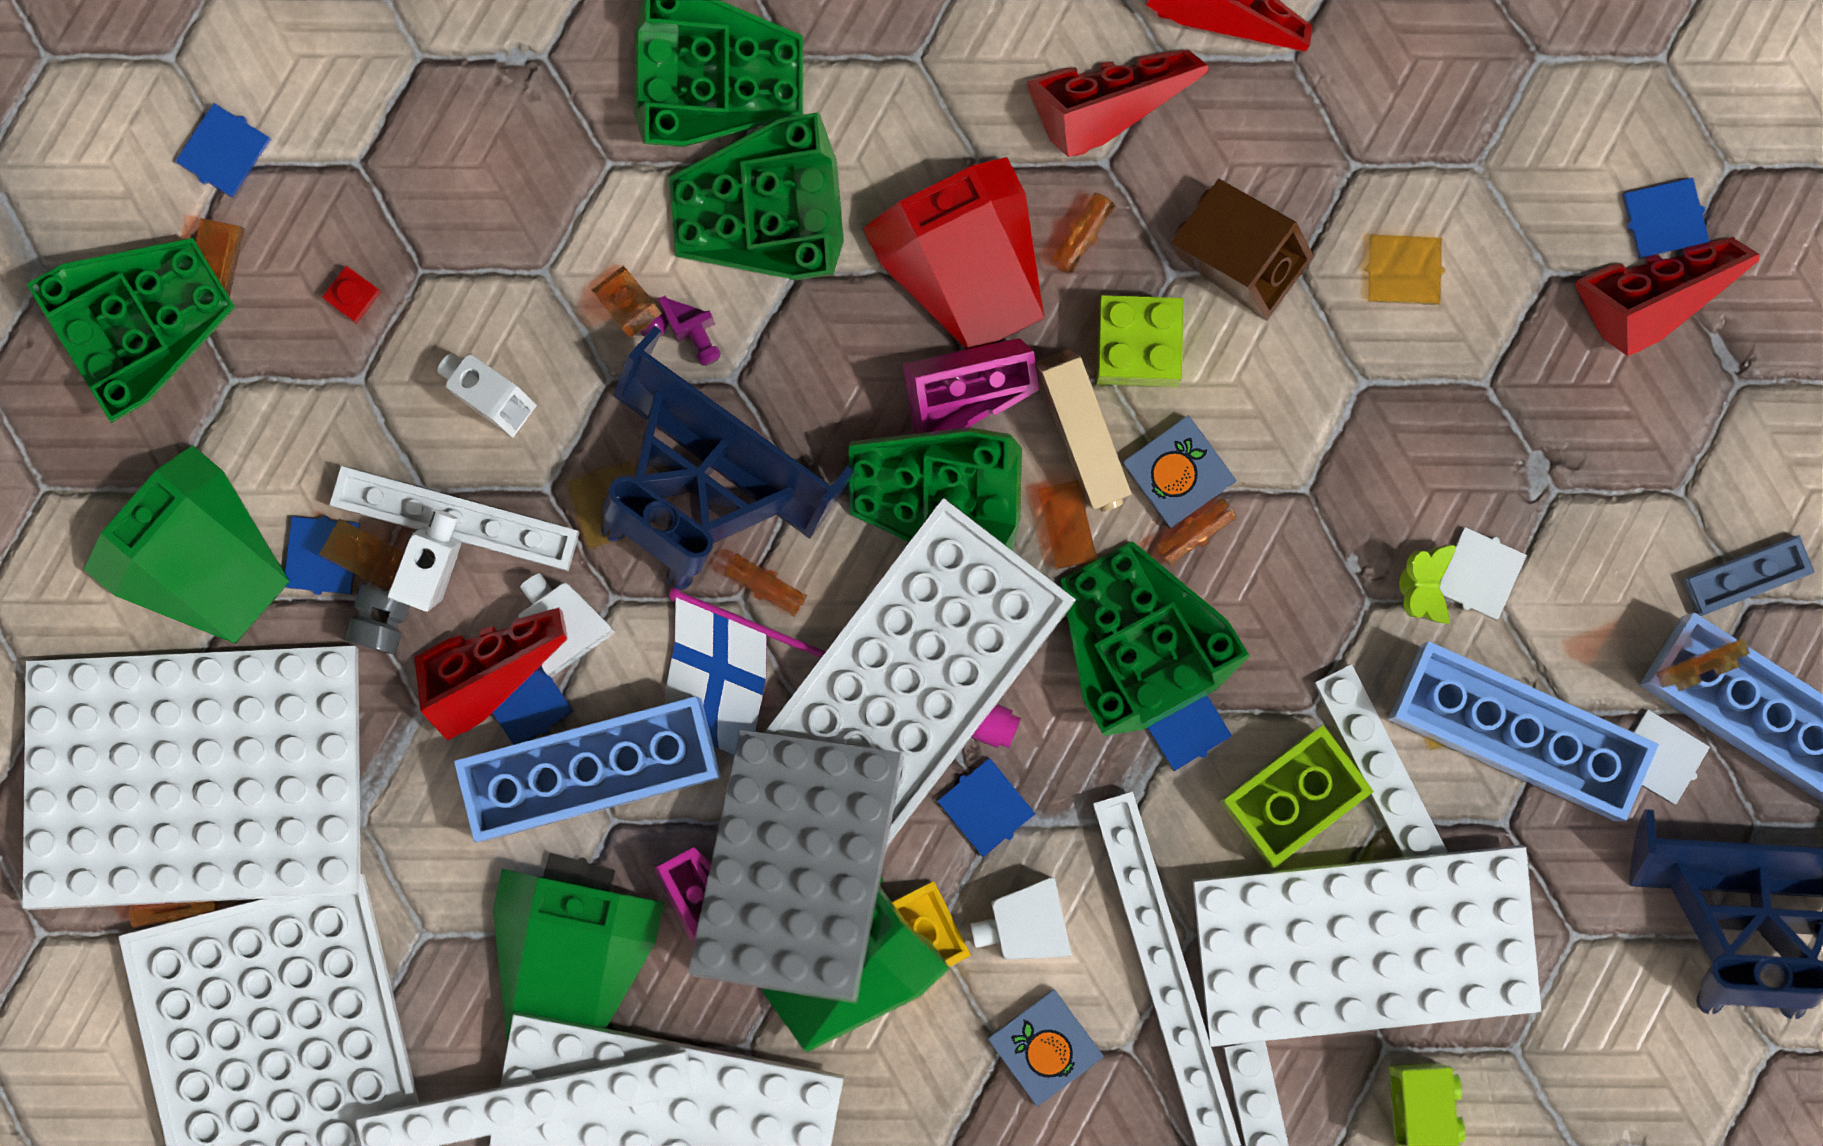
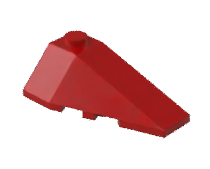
(1248, 19)
(1099, 105)
(1653, 299)
(470, 678)

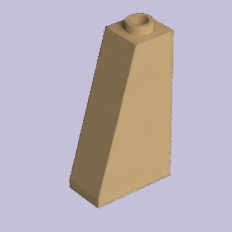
(1082, 429)

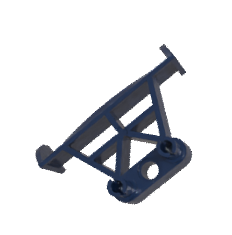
(723, 445)
(1751, 869)

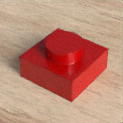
(351, 294)

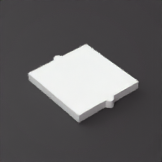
(1481, 573)
(1674, 759)

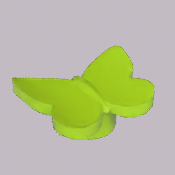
(1422, 583)

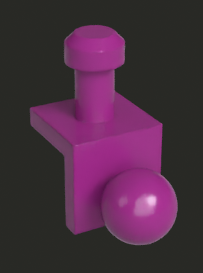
(686, 323)

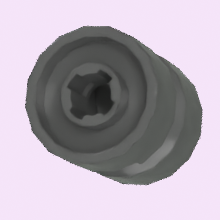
(373, 633)

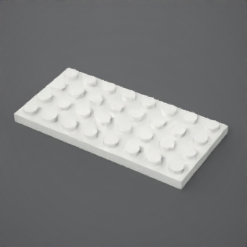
(928, 653)
(1367, 945)
(733, 1104)

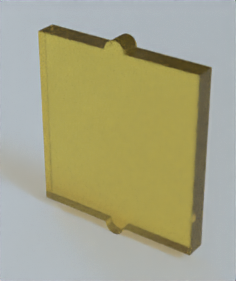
(1405, 269)
(588, 498)

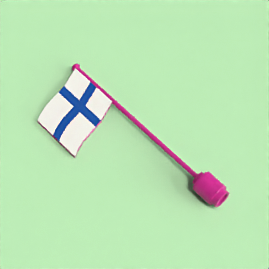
(725, 666)

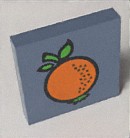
(1179, 472)
(1045, 1047)

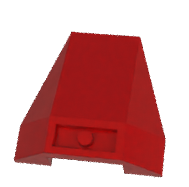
(965, 253)

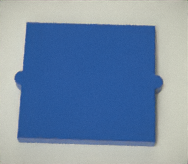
(223, 150)
(1666, 218)
(305, 566)
(532, 708)
(1189, 733)
(986, 807)

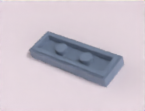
(1748, 576)

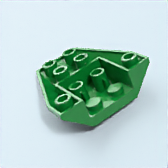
(711, 71)
(763, 203)
(133, 317)
(907, 476)
(189, 551)
(1144, 641)
(569, 947)
(895, 971)

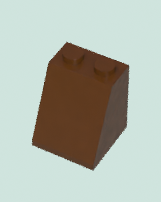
(1243, 247)

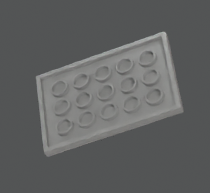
(797, 865)

